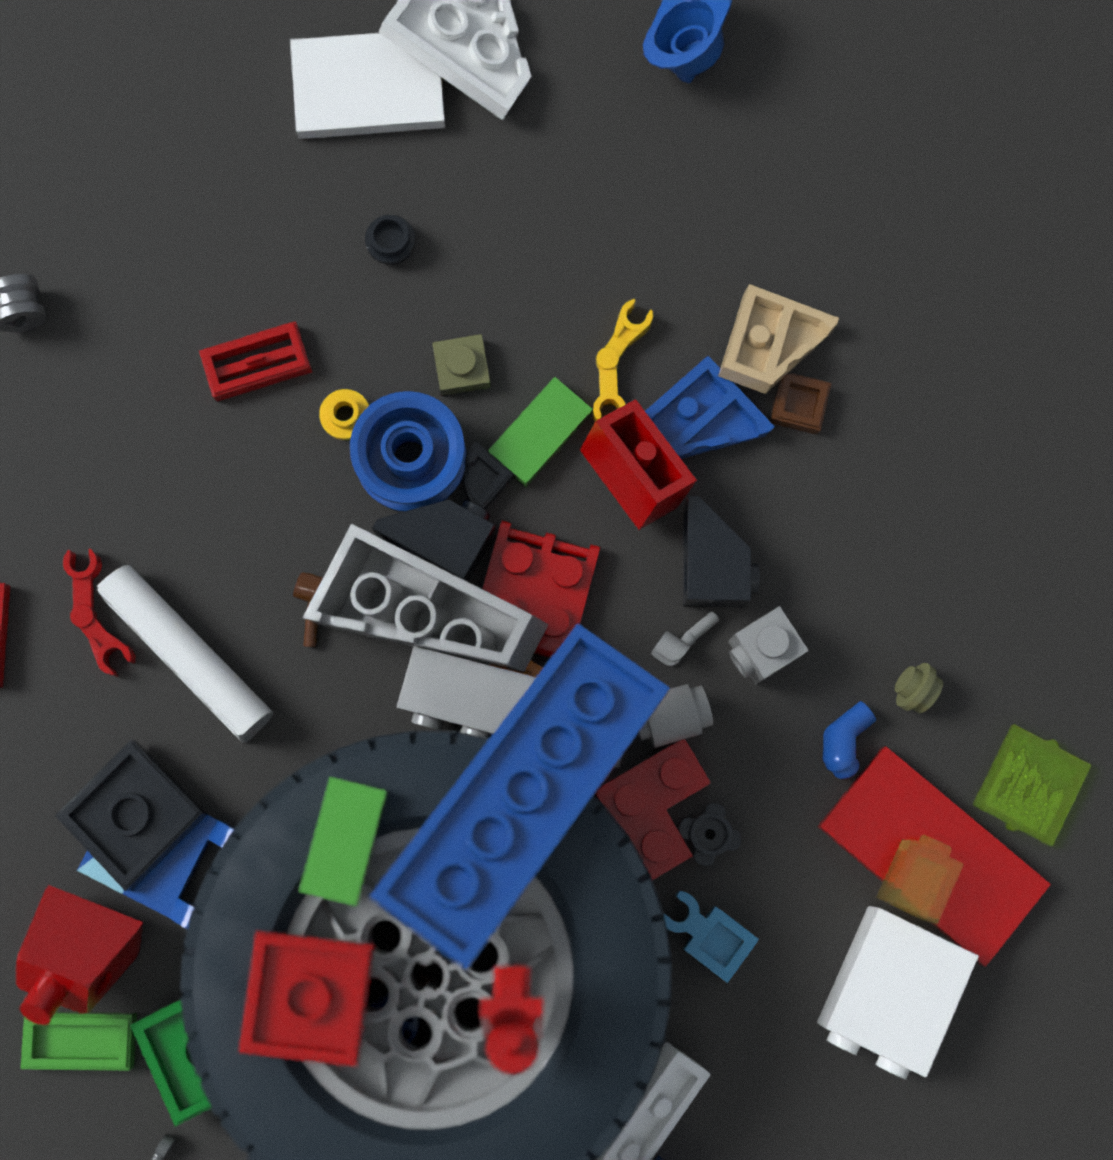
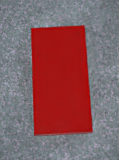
(898, 804)

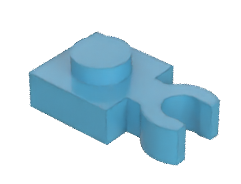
(714, 939)

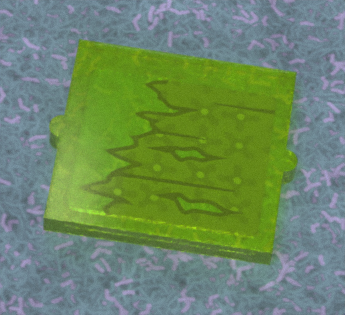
(1031, 785)

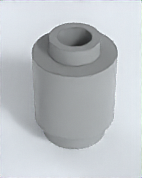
(678, 716)

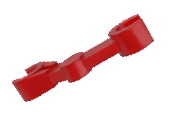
(85, 616)

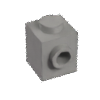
(766, 646)

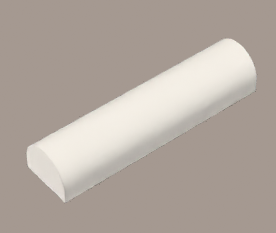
(185, 652)

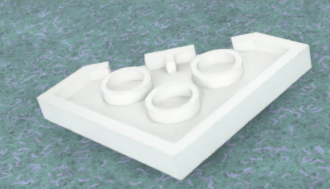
(465, 44)

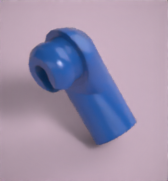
(840, 740)

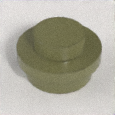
(918, 688)

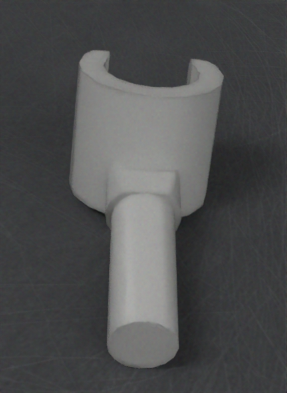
(671, 648)

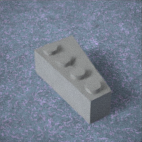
(410, 602)
(460, 692)

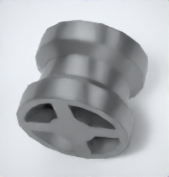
(19, 304)

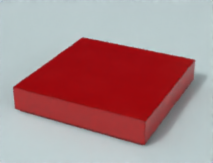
(307, 998)

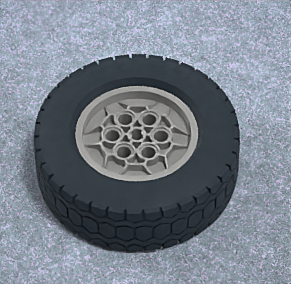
(581, 925)

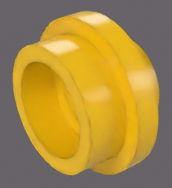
(341, 429)

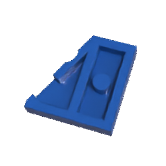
(706, 413)

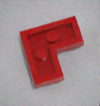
(641, 800)

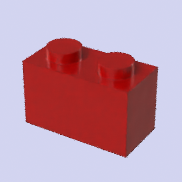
(637, 464)

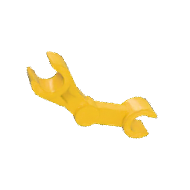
(608, 357)

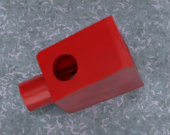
(73, 954)

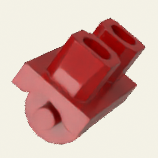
(512, 1021)

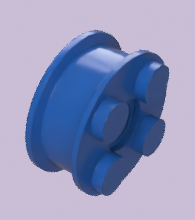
(404, 419)

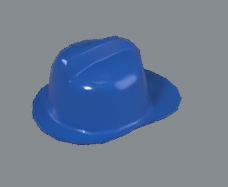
(687, 36)

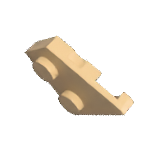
(771, 338)

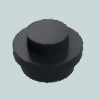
(390, 239)

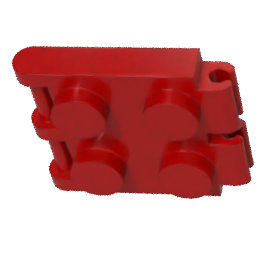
(541, 581)

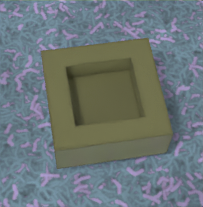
(461, 365)

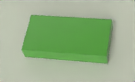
(540, 431)
(343, 841)
(80, 1042)

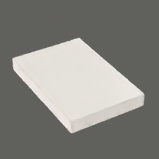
(361, 87)

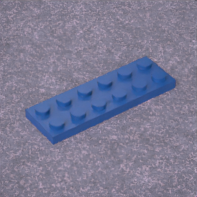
(519, 797)

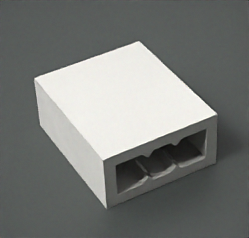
(896, 993)

